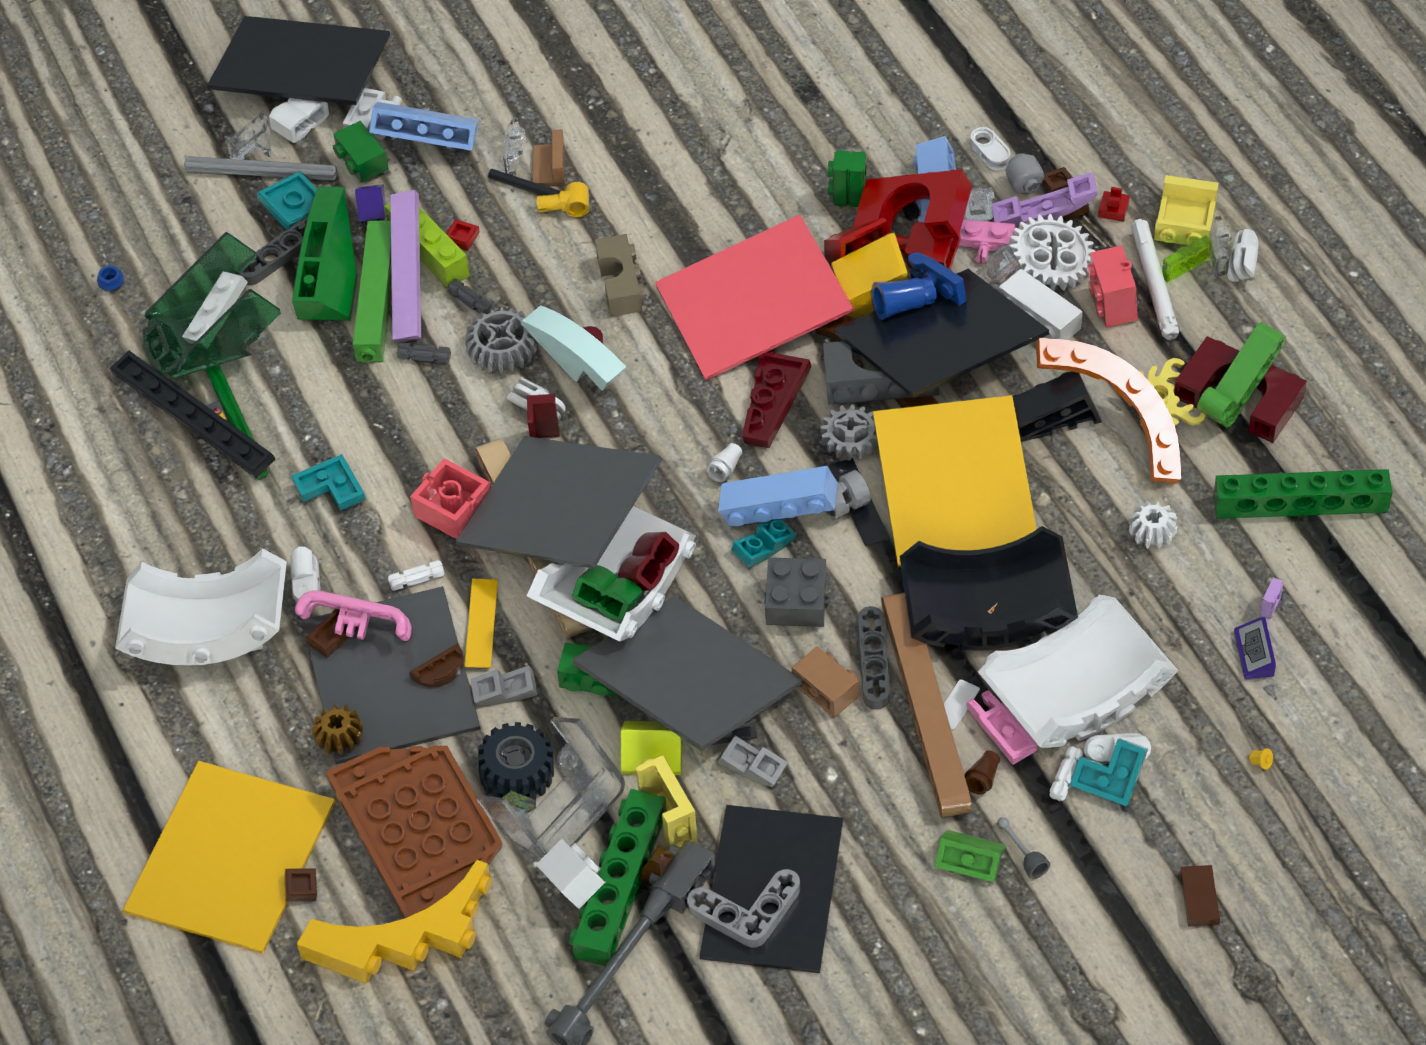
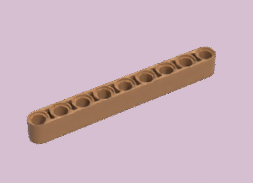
(927, 711)

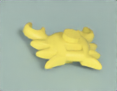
(1166, 392)

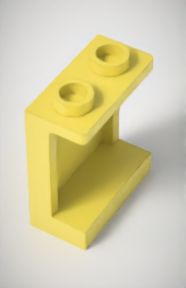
(1185, 210)
(680, 820)

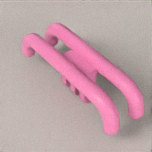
(353, 613)

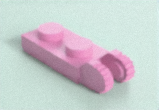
(1003, 728)

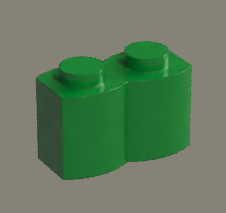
(605, 591)

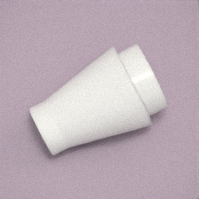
(723, 464)

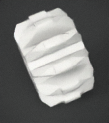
(1153, 524)

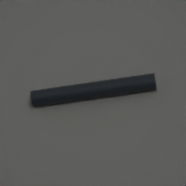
(521, 183)

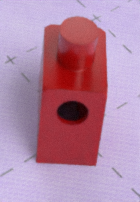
(922, 241)

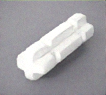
(416, 575)
(1065, 773)

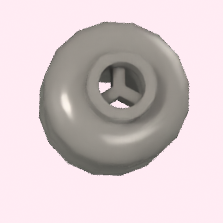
(1024, 173)

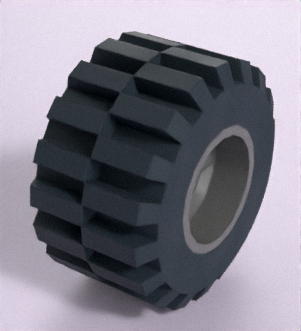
(516, 761)

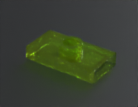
(1186, 258)

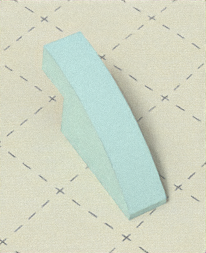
(573, 347)

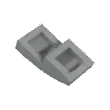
(496, 688)
(751, 763)

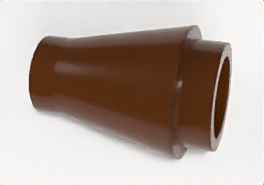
(982, 773)

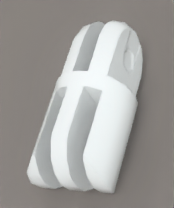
(1243, 256)
(528, 388)
(304, 572)
(1101, 747)

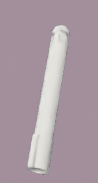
(1155, 279)

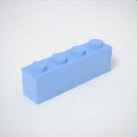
(424, 126)
(933, 157)
(778, 496)

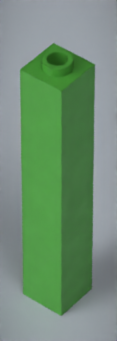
(374, 294)

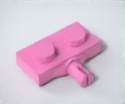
(985, 236)

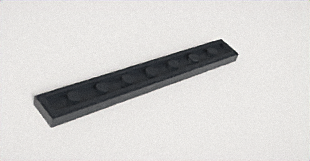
(192, 414)

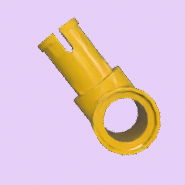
(572, 200)

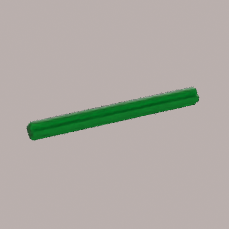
(229, 403)

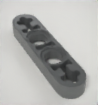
(276, 247)
(873, 657)

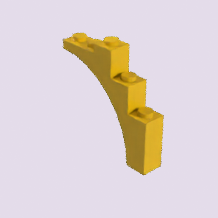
(405, 942)

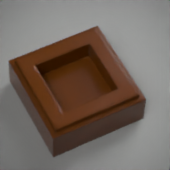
(300, 884)

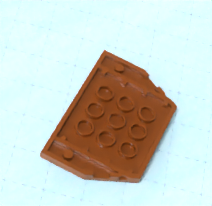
(415, 820)

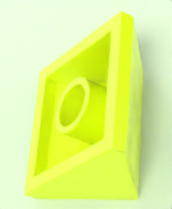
(648, 741)

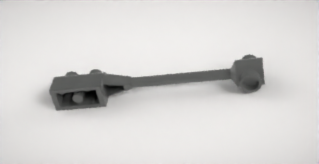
(685, 872)

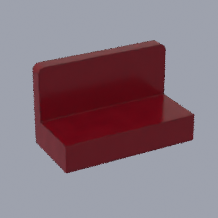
(542, 416)

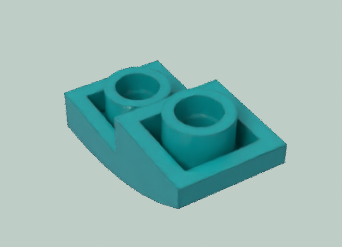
(767, 541)

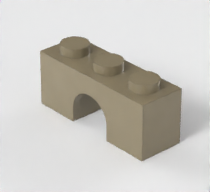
(623, 291)

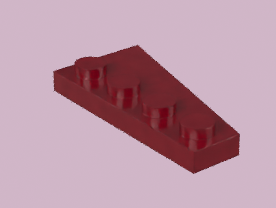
(775, 389)

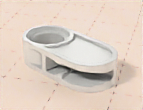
(994, 153)

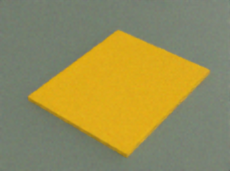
(954, 474)
(227, 856)

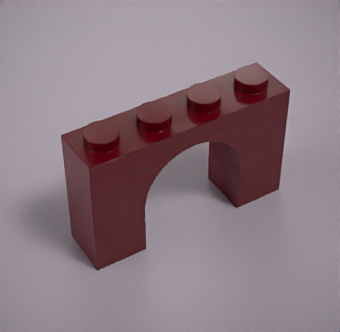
(1280, 389)

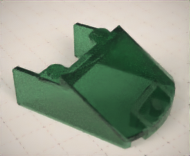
(176, 308)

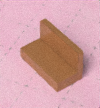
(550, 161)

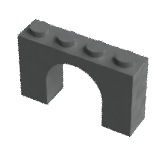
(852, 383)

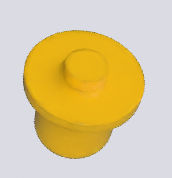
(1261, 758)

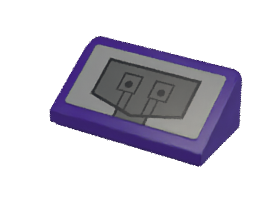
(1255, 649)

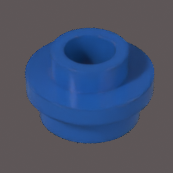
(110, 278)

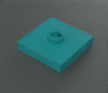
(289, 199)

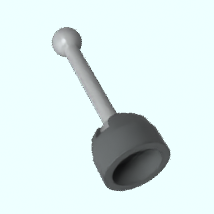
(1034, 862)

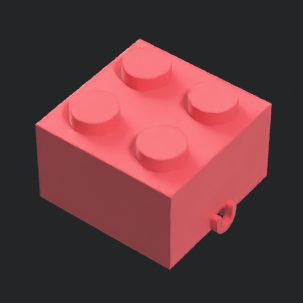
(1112, 286)
(448, 497)

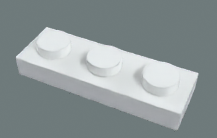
(219, 300)

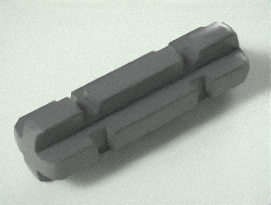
(469, 297)
(424, 352)

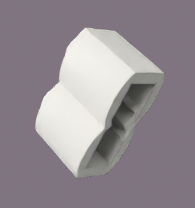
(297, 117)

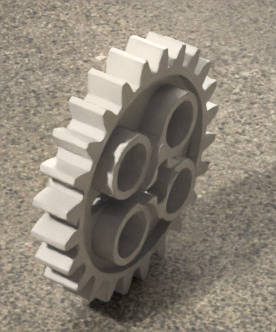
(1069, 249)

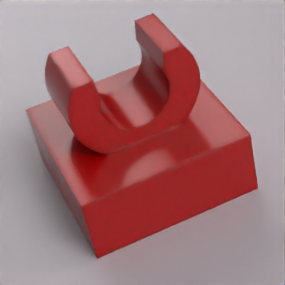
(1114, 205)

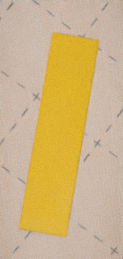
(481, 623)

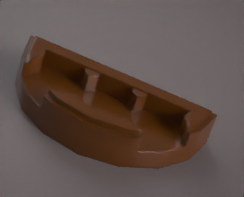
(440, 669)

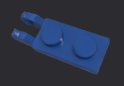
(944, 280)

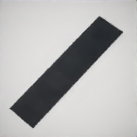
(865, 517)

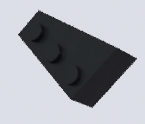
(1053, 406)

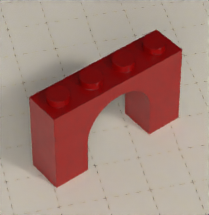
(945, 190)

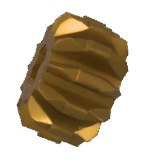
(337, 729)

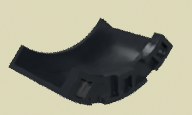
(956, 588)

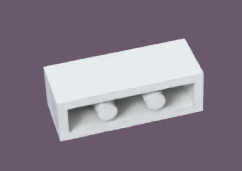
(1043, 305)

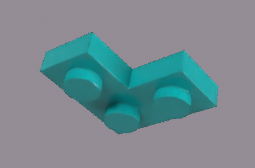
(330, 476)
(1112, 781)

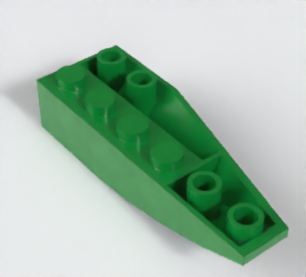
(326, 260)

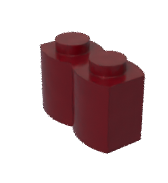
(648, 560)

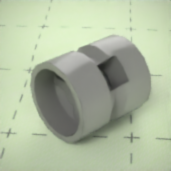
(850, 492)

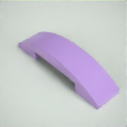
(1057, 203)

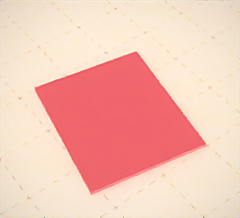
(753, 297)

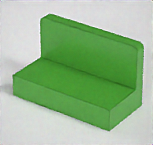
(969, 855)

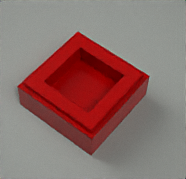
(463, 234)

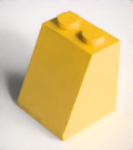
(872, 263)

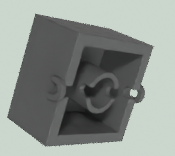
(796, 592)

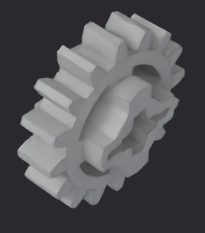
(849, 432)

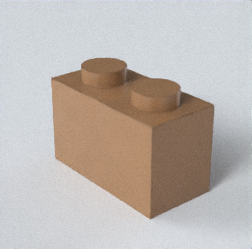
(827, 681)

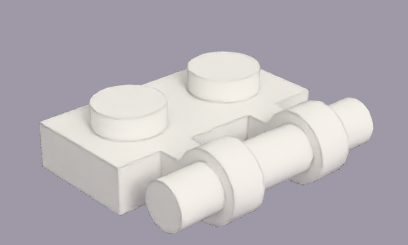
(363, 109)

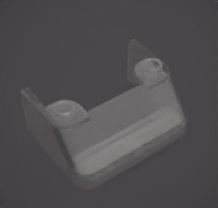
(573, 805)

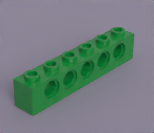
(1302, 494)
(601, 945)

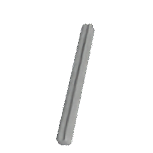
(259, 168)

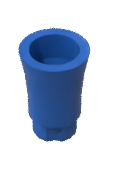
(902, 295)

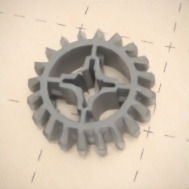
(503, 348)

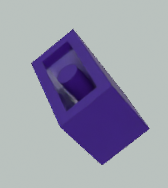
(370, 203)

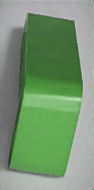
(1243, 376)

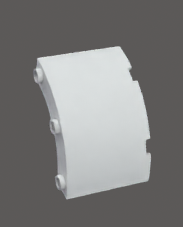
(556, 582)
(201, 616)
(1079, 675)

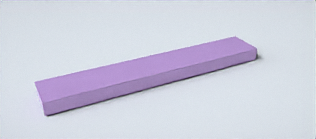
(405, 266)

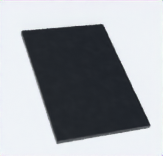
(750, 852)

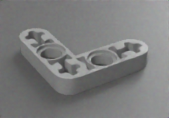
(747, 919)

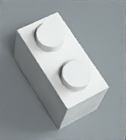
(571, 872)

